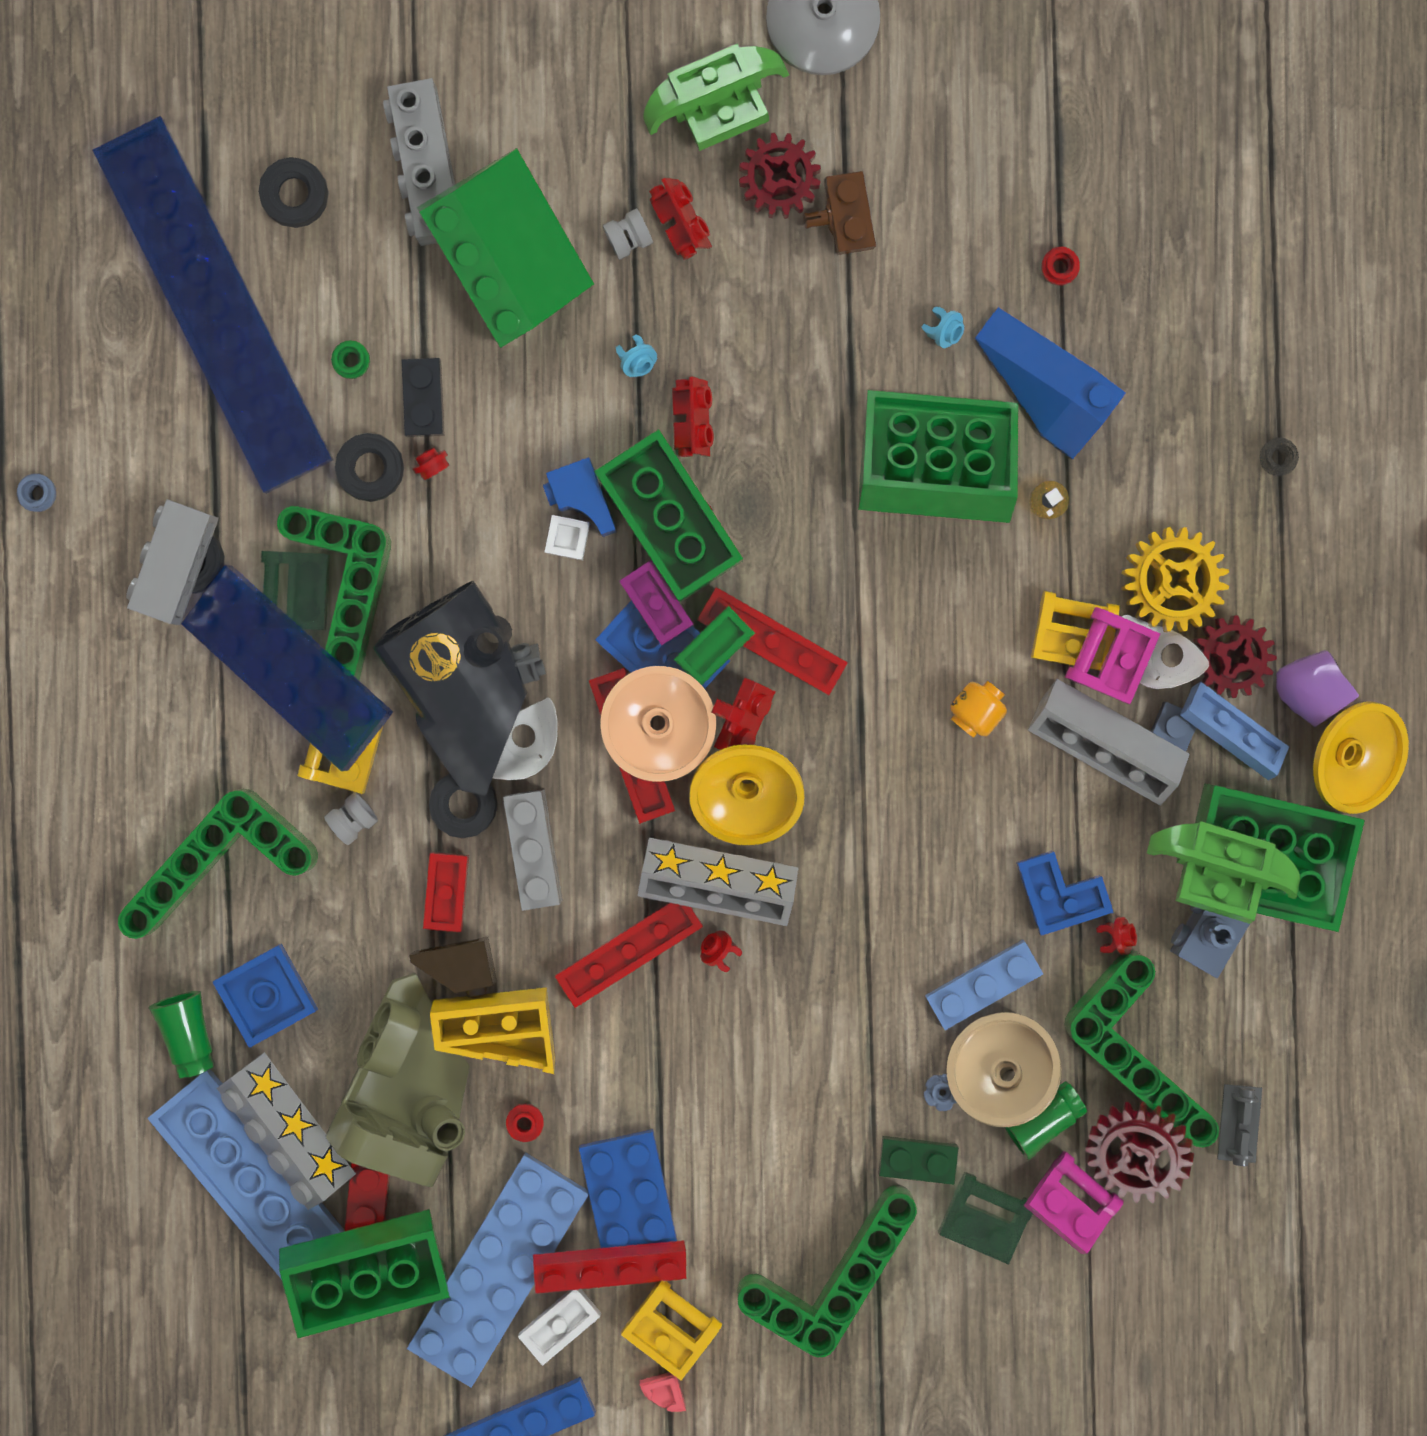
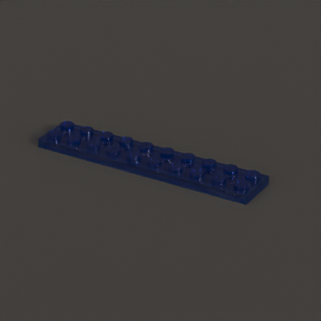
(212, 304)

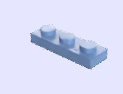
(1234, 731)
(984, 984)

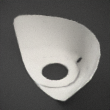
(1192, 665)
(525, 762)

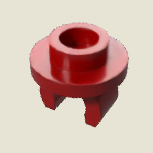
(1123, 936)
(715, 949)

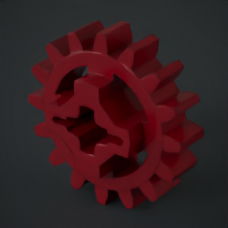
(768, 165)
(1241, 642)

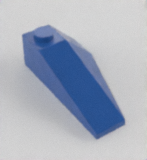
(1053, 386)

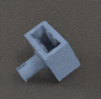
(1207, 940)

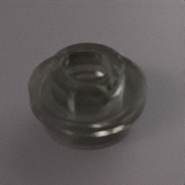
(1289, 452)

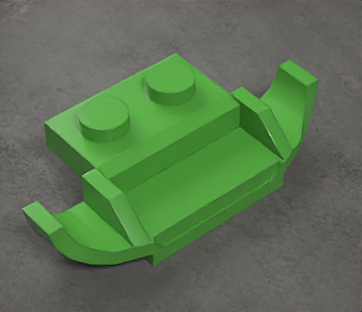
(716, 94)
(1224, 868)

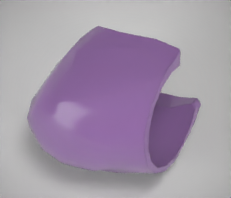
(1314, 687)

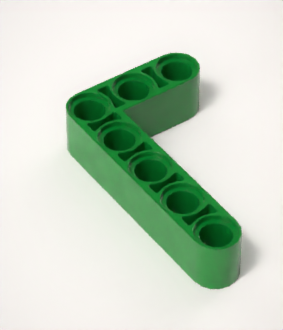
(357, 559)
(208, 854)
(1131, 1060)
(839, 1284)

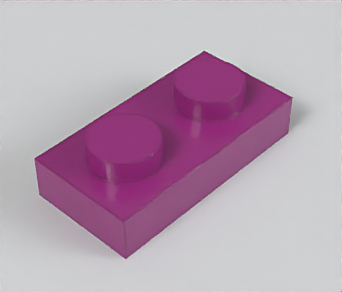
(656, 602)

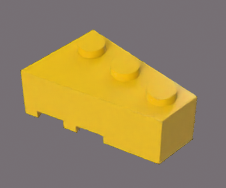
(497, 1027)

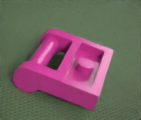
(1124, 660)
(1066, 1212)

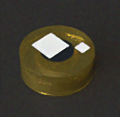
(1049, 500)

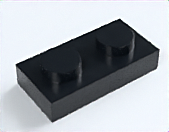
(423, 397)

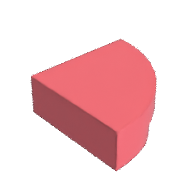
(664, 1391)

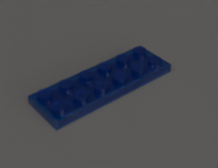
(287, 668)

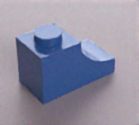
(579, 490)

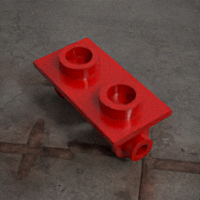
(675, 203)
(693, 399)

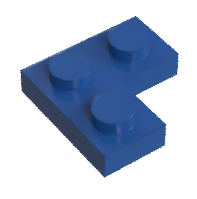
(1059, 905)

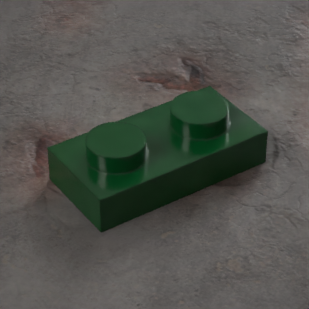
(918, 1160)

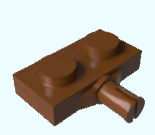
(845, 213)

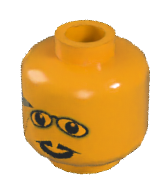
(978, 708)

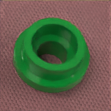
(340, 354)

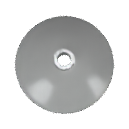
(823, 41)

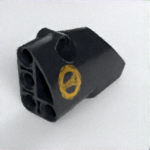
(458, 681)

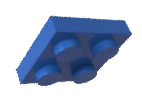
(265, 995)

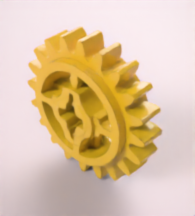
(1162, 568)

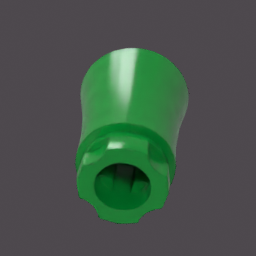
(184, 1033)
(1054, 1120)

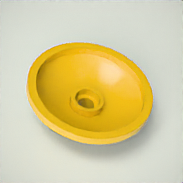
(1360, 757)
(744, 811)

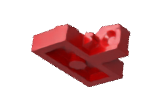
(744, 716)

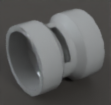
(635, 229)
(351, 818)

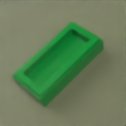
(714, 645)

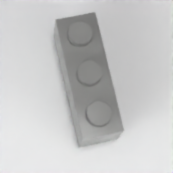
(171, 562)
(533, 849)

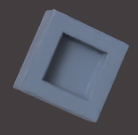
(1172, 726)

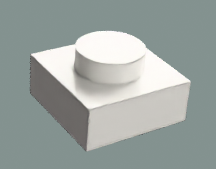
(567, 537)

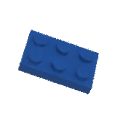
(636, 646)
(628, 1190)

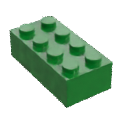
(669, 515)
(363, 1273)

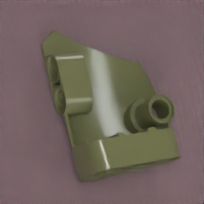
(402, 1092)

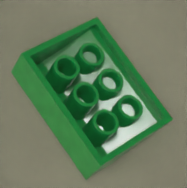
(506, 247)
(939, 456)
(1315, 840)

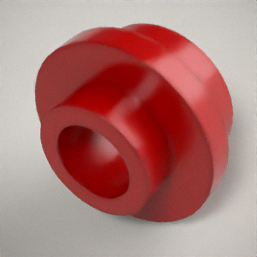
(1060, 254)
(430, 463)
(530, 1112)

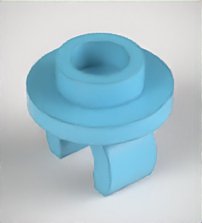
(949, 329)
(637, 360)

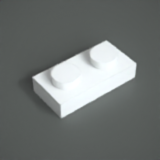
(559, 1325)

